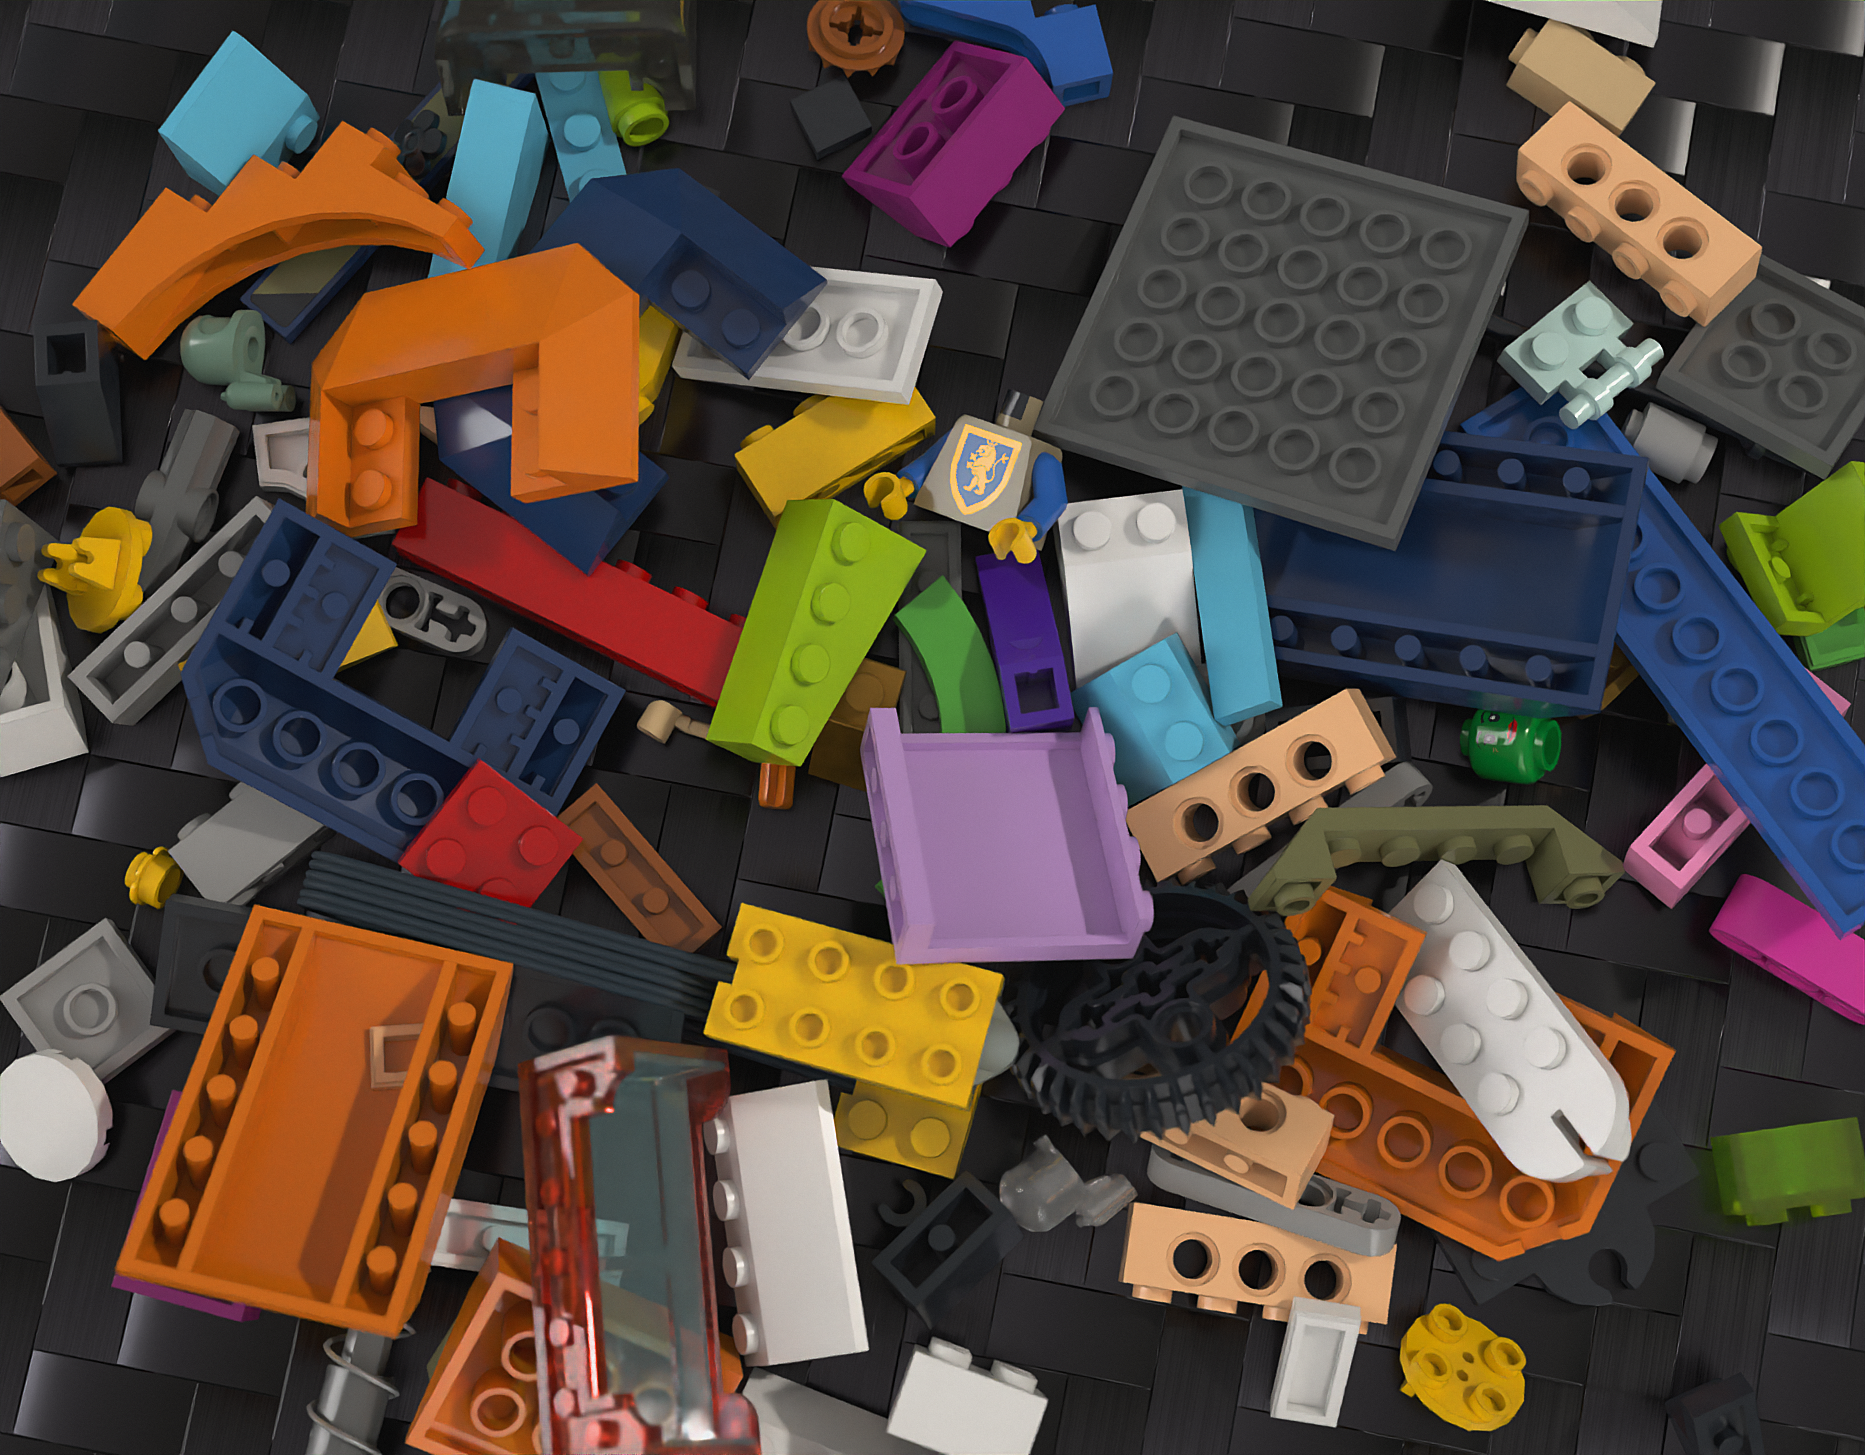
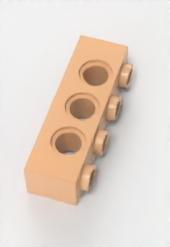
(1675, 219)
(1166, 819)
(1267, 1162)
(1156, 1232)

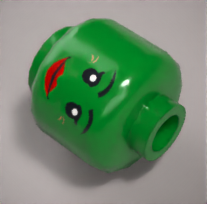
(1510, 746)

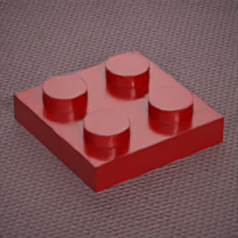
(491, 841)

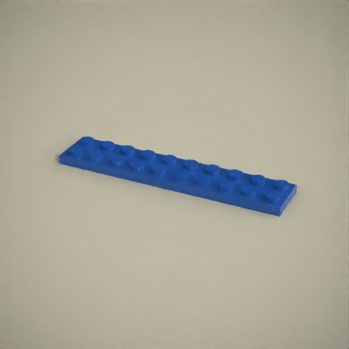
(1727, 679)

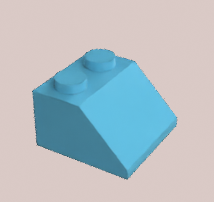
(236, 111)
(1157, 718)

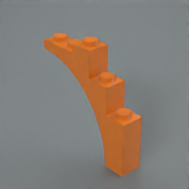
(266, 215)

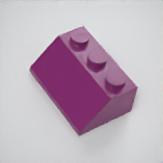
(955, 141)

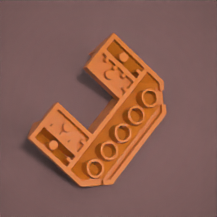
(533, 321)
(1406, 1125)

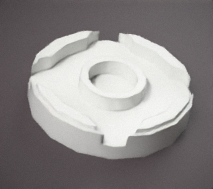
(53, 1115)

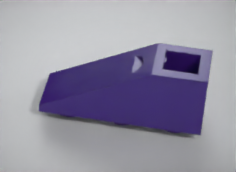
(1025, 645)

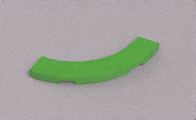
(954, 662)

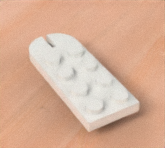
(1508, 1037)

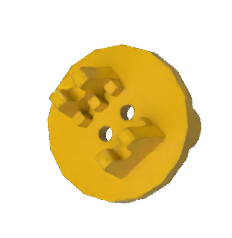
(101, 569)
(1462, 1369)

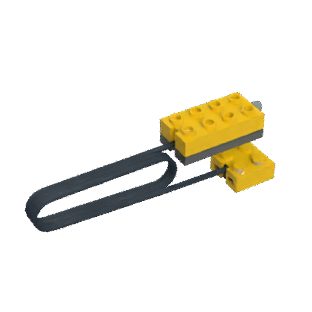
(799, 1000)

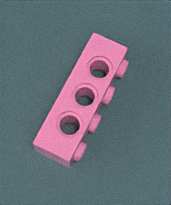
(1693, 831)

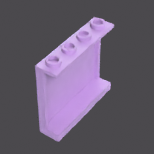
(1003, 844)

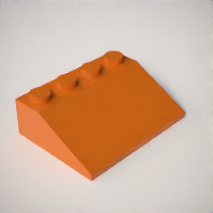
(486, 1377)

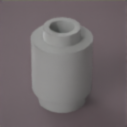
(1672, 442)

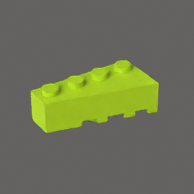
(809, 628)

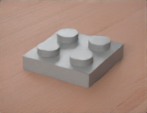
(90, 1003)

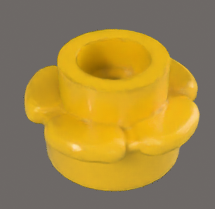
(153, 878)

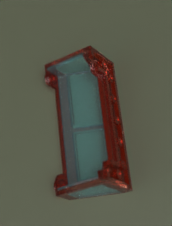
(626, 1251)

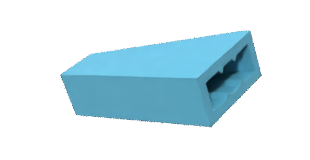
(496, 169)

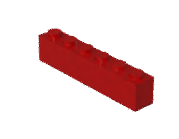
(607, 612)

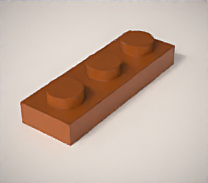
(637, 875)

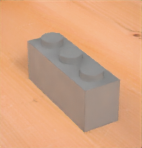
(246, 846)

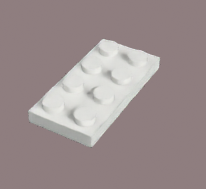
(852, 341)

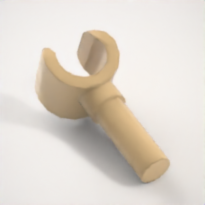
(661, 719)

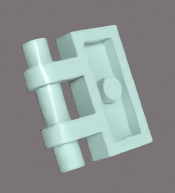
(1569, 340)

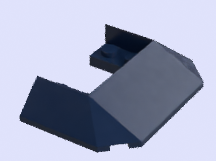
(691, 264)
(298, 734)

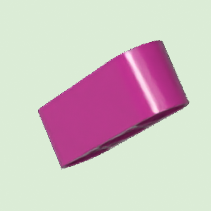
(1794, 945)

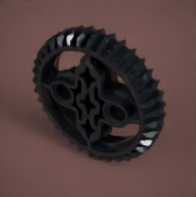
(1165, 1013)

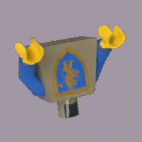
(985, 478)

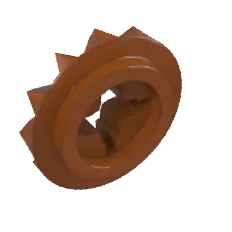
(881, 33)

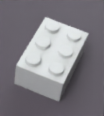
(963, 1406)

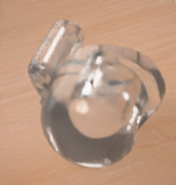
(1048, 1191)

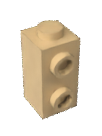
(1569, 66)

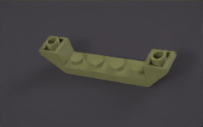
(1559, 856)

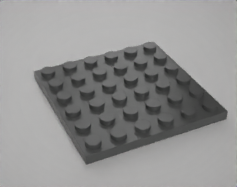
(1283, 330)

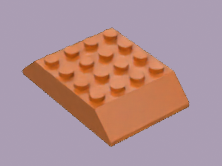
(281, 1159)

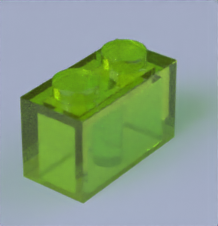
(1790, 1168)

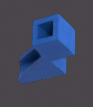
(1061, 45)

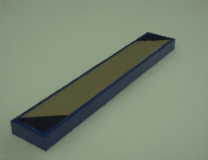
(300, 287)

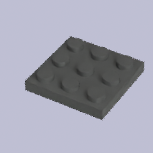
(1779, 367)

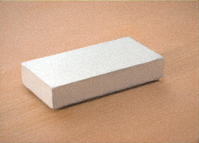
(1315, 1361)

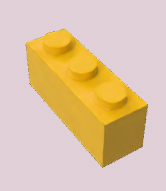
(829, 448)

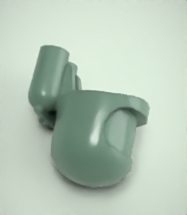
(232, 355)

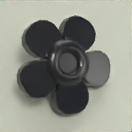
(420, 143)

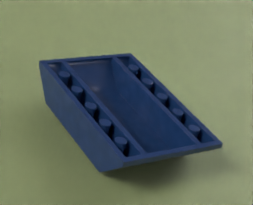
(1494, 591)

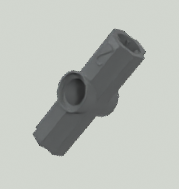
(182, 495)

